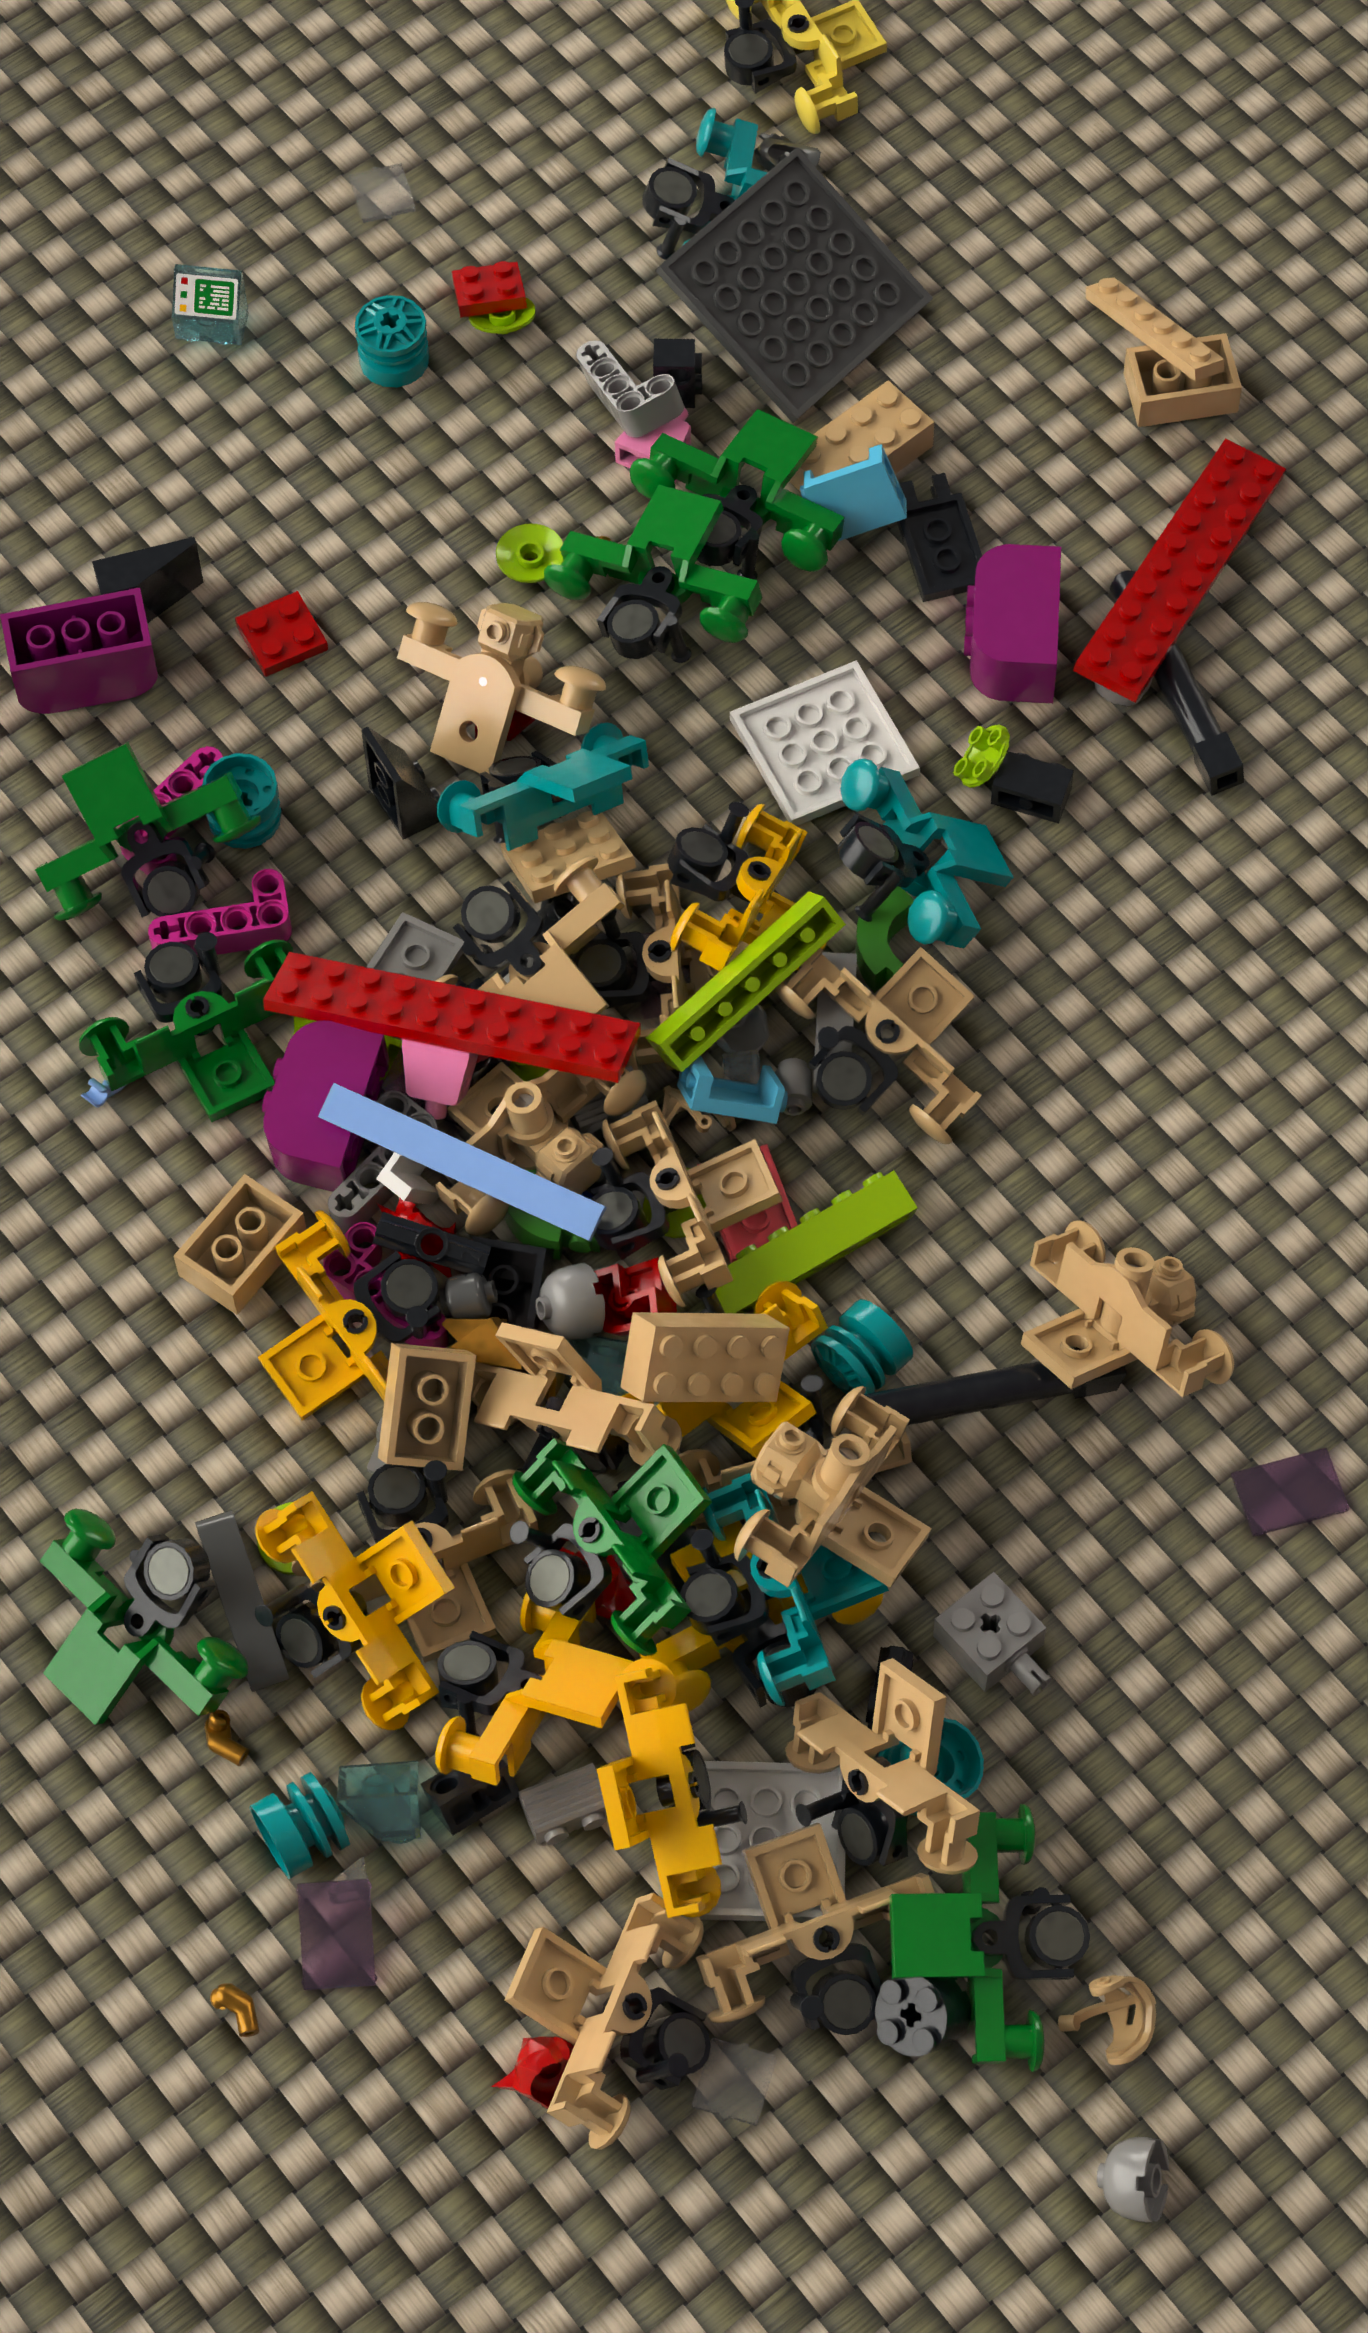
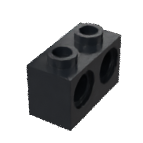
(681, 362)
(464, 1800)

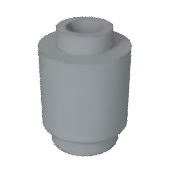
(798, 1083)

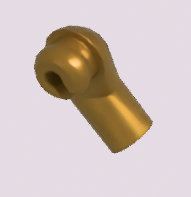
(220, 1738)
(238, 2002)

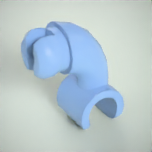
(99, 1092)

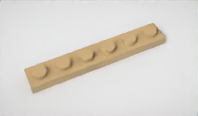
(1155, 329)

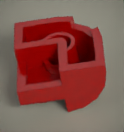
(630, 1291)

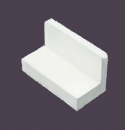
(404, 1179)

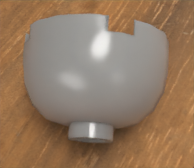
(571, 1304)
(1134, 2178)

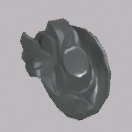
(776, 148)

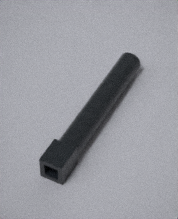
(1211, 747)
(987, 1391)

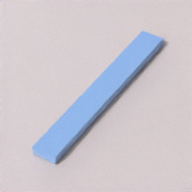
(462, 1162)

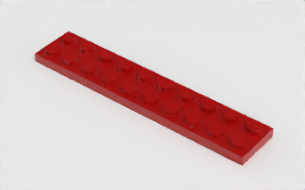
(1179, 570)
(453, 1017)

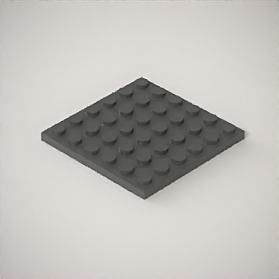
(794, 284)

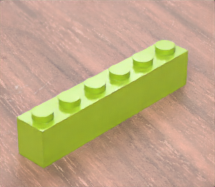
(745, 981)
(818, 1240)

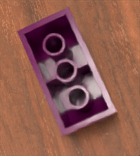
(1014, 623)
(80, 652)
(315, 1058)

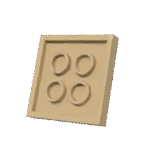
(563, 844)

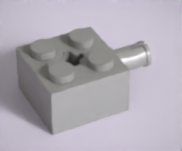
(988, 1654)

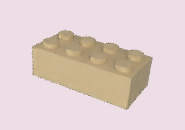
(877, 419)
(704, 1357)

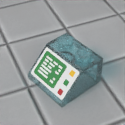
(209, 304)

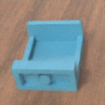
(861, 492)
(731, 1097)

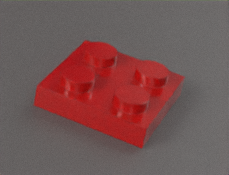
(489, 289)
(281, 633)

